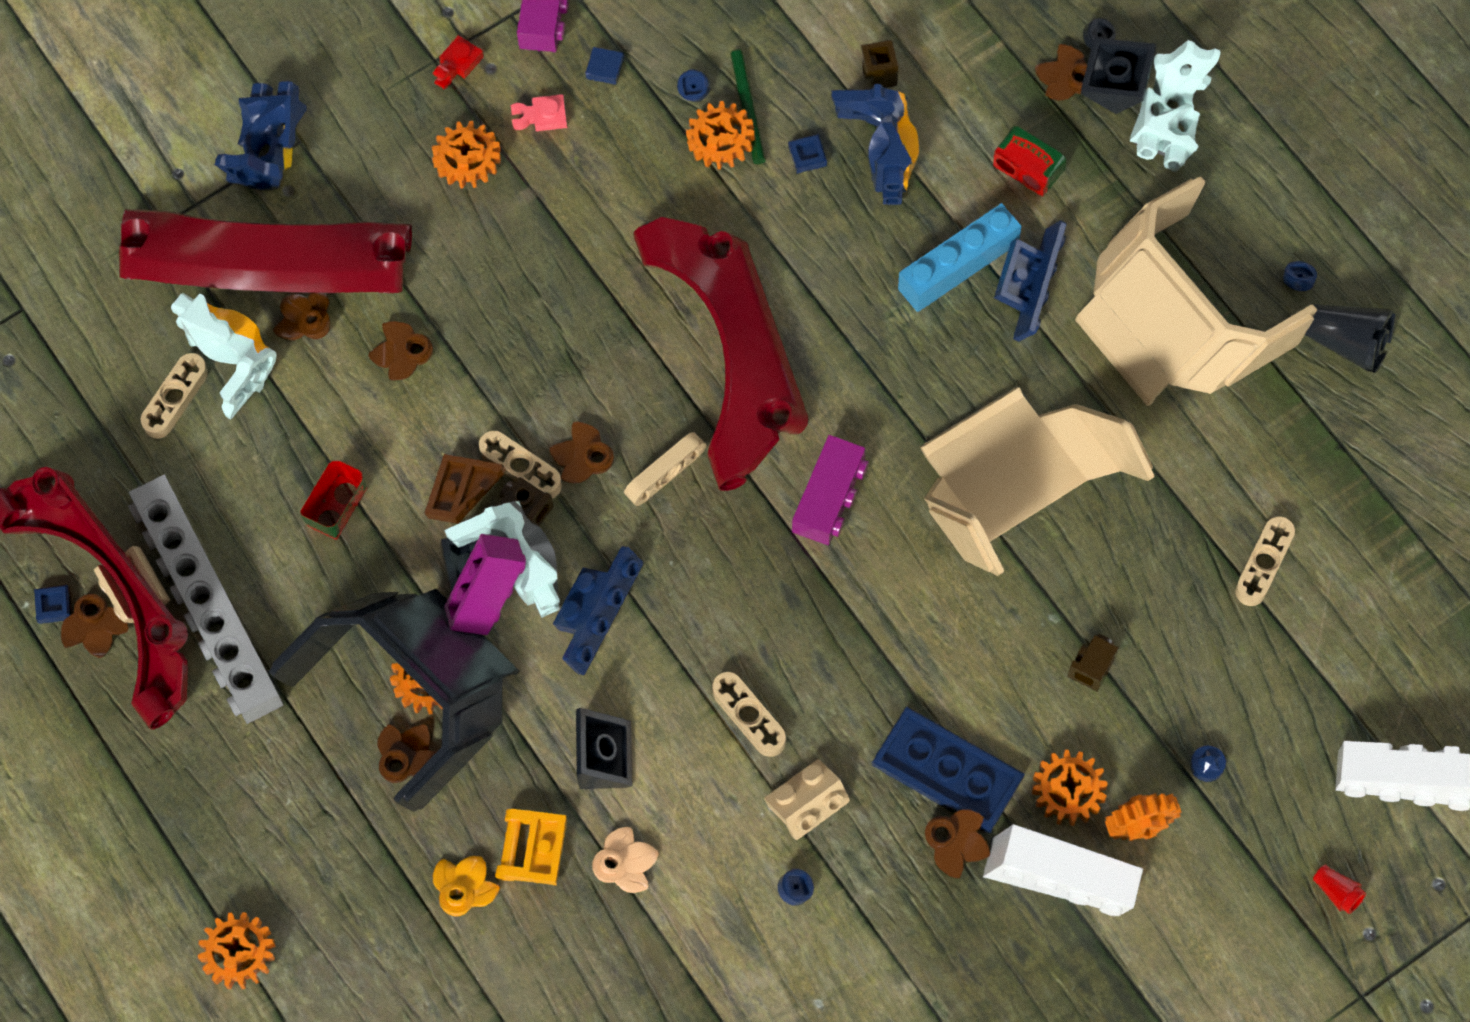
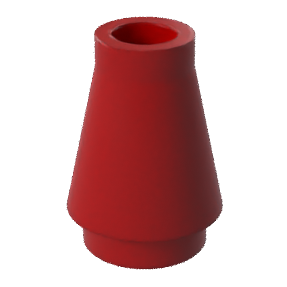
(1341, 890)

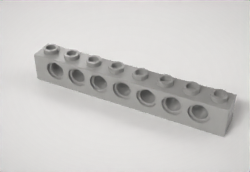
(158, 498)

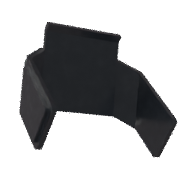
(452, 666)

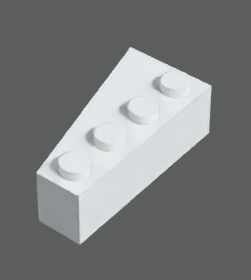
(1405, 773)
(1062, 870)

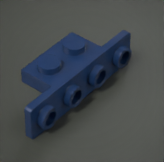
(1027, 278)
(593, 607)

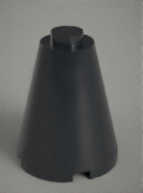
(1354, 333)

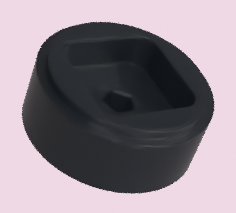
(1098, 29)

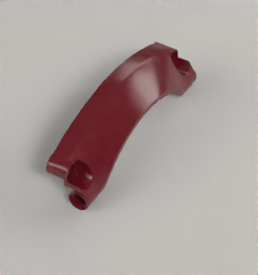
(262, 255)

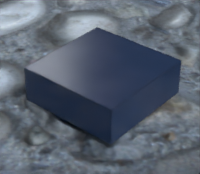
(604, 65)
(807, 153)
(52, 604)

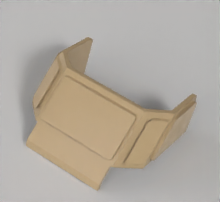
(1160, 323)
(1015, 463)

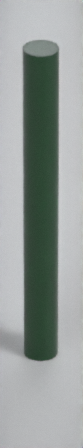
(747, 103)

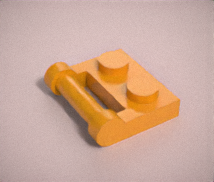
(542, 849)

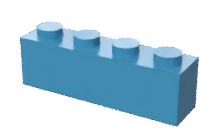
(958, 257)

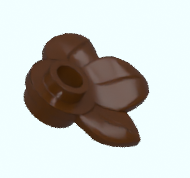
(1062, 74)
(304, 317)
(397, 350)
(578, 453)
(92, 631)
(407, 748)
(962, 843)

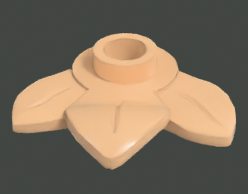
(630, 860)

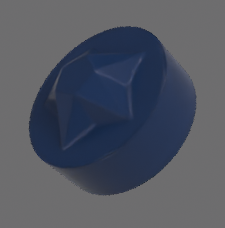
(693, 85)
(1300, 276)
(1208, 763)
(795, 887)

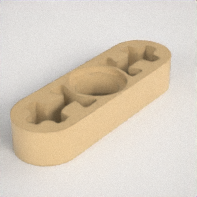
(153, 409)
(506, 444)
(665, 469)
(1260, 548)
(771, 727)

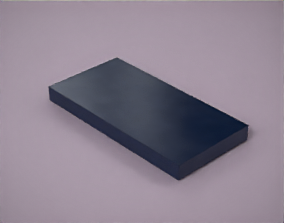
(947, 768)

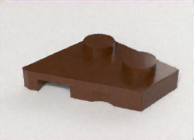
(460, 487)

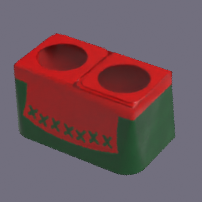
(1029, 160)
(315, 507)

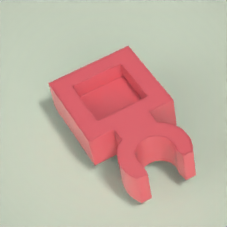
(546, 113)

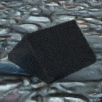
(1118, 73)
(603, 750)

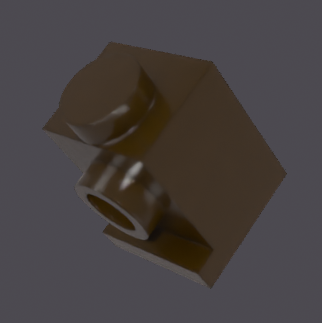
(880, 63)
(538, 503)
(1093, 662)

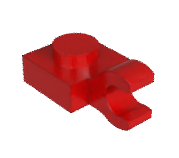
(458, 59)

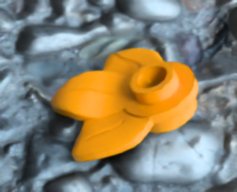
(464, 880)

